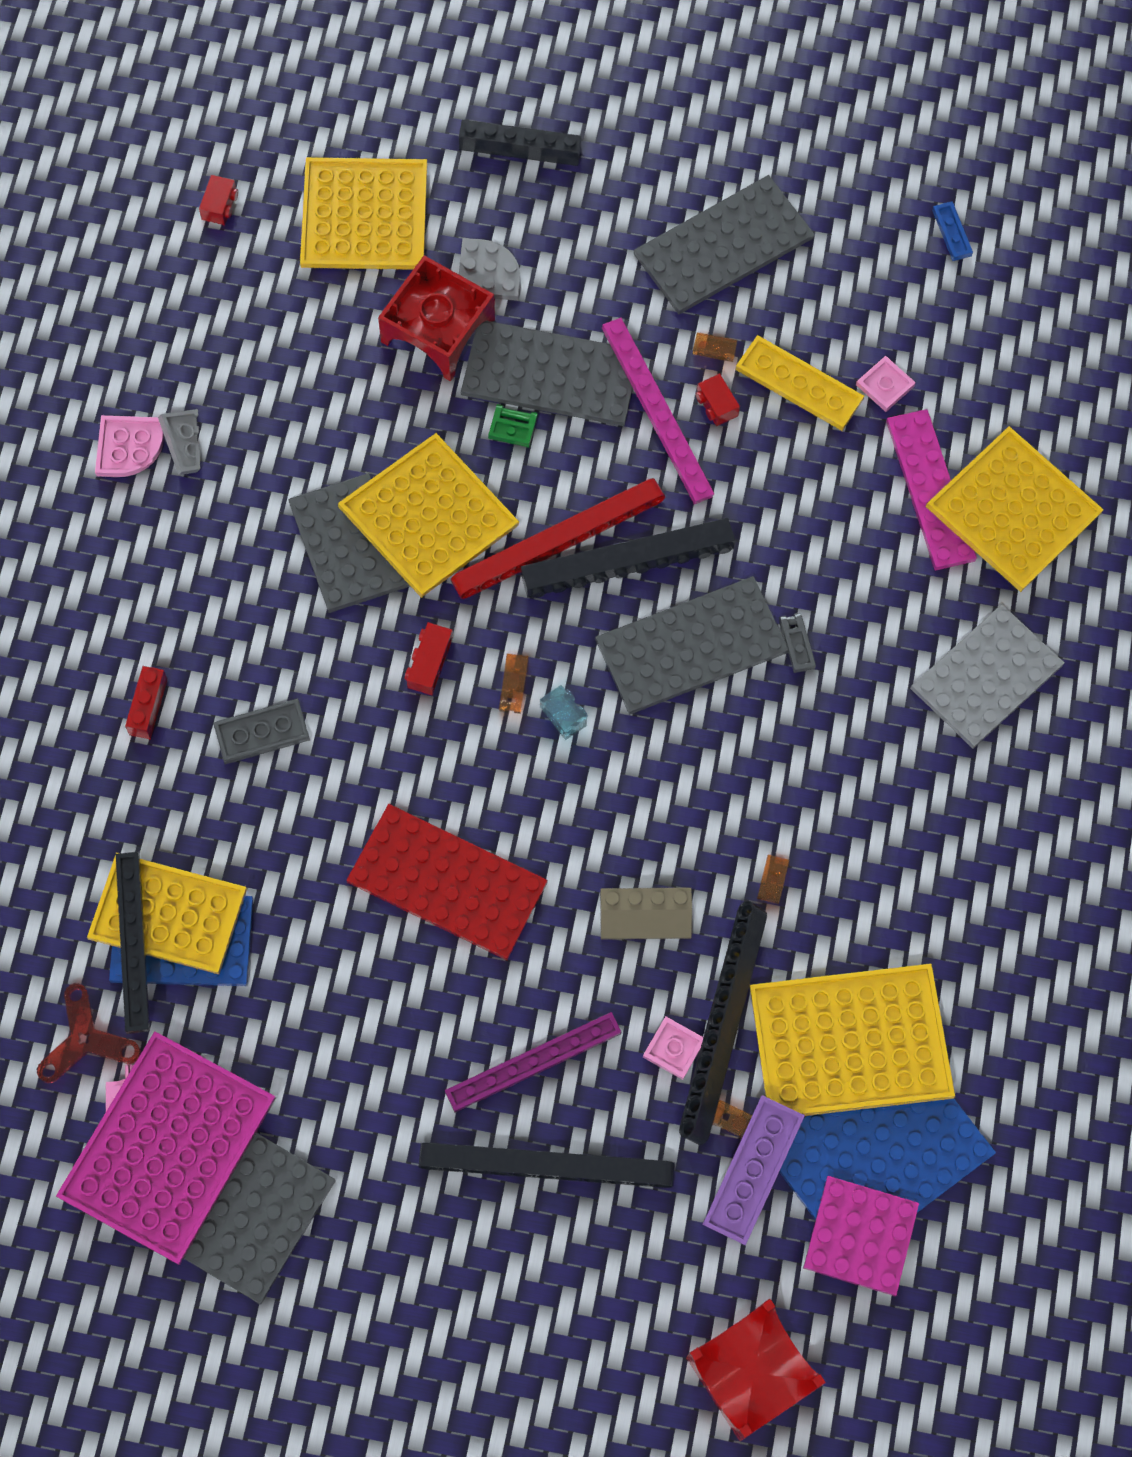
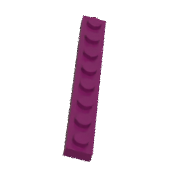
(532, 1062)

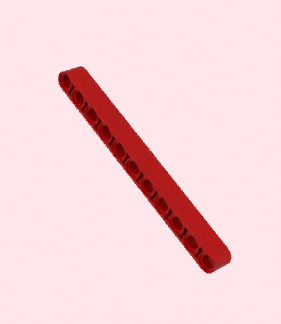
(557, 538)

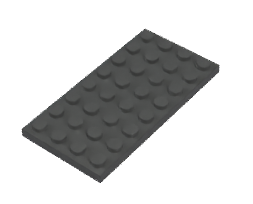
(723, 244)
(547, 373)
(691, 645)

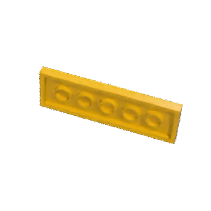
(799, 382)

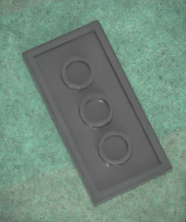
(261, 731)

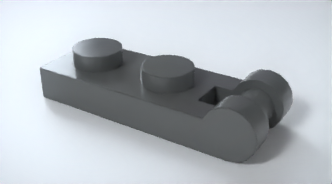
(797, 643)

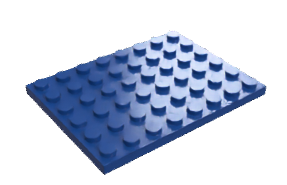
(894, 1149)

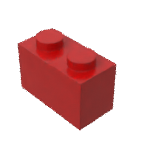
(218, 200)
(717, 400)

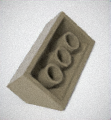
(646, 913)

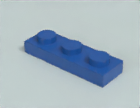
(952, 231)

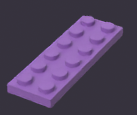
(753, 1170)

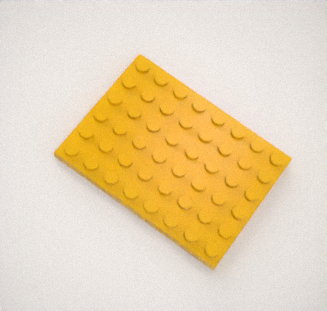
(852, 1040)

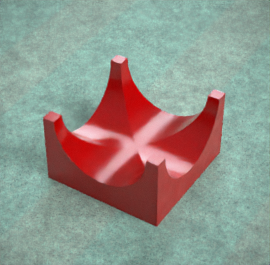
(436, 313)
(754, 1371)

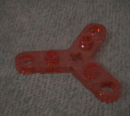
(99, 1044)

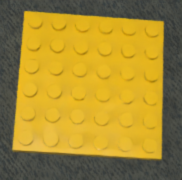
(363, 213)
(1014, 508)
(428, 514)

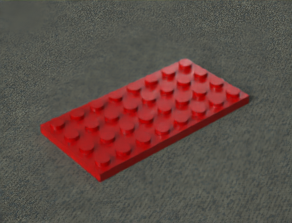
(447, 881)

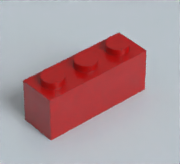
(429, 658)
(146, 702)

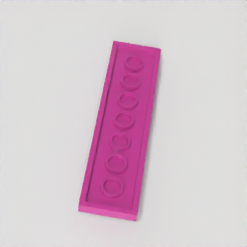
(925, 477)

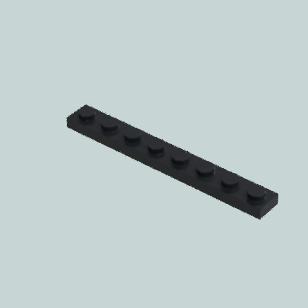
(132, 943)

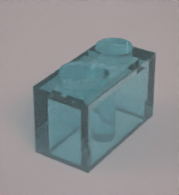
(564, 712)

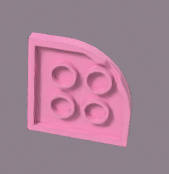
(127, 445)

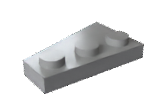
(181, 437)

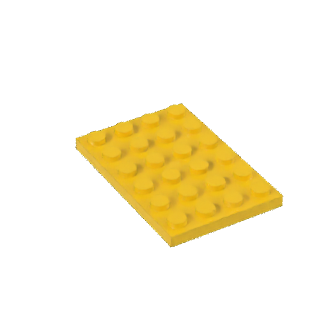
(183, 914)

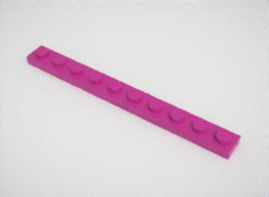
(657, 411)

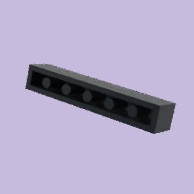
(520, 142)

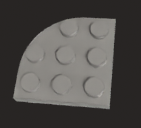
(490, 267)

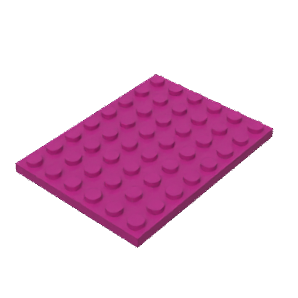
(166, 1147)

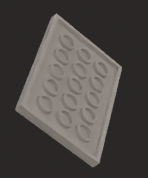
(987, 676)

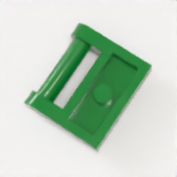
(512, 431)

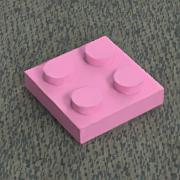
(885, 383)
(673, 1048)

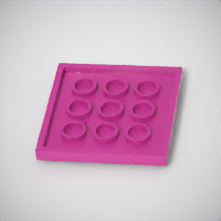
(861, 1236)

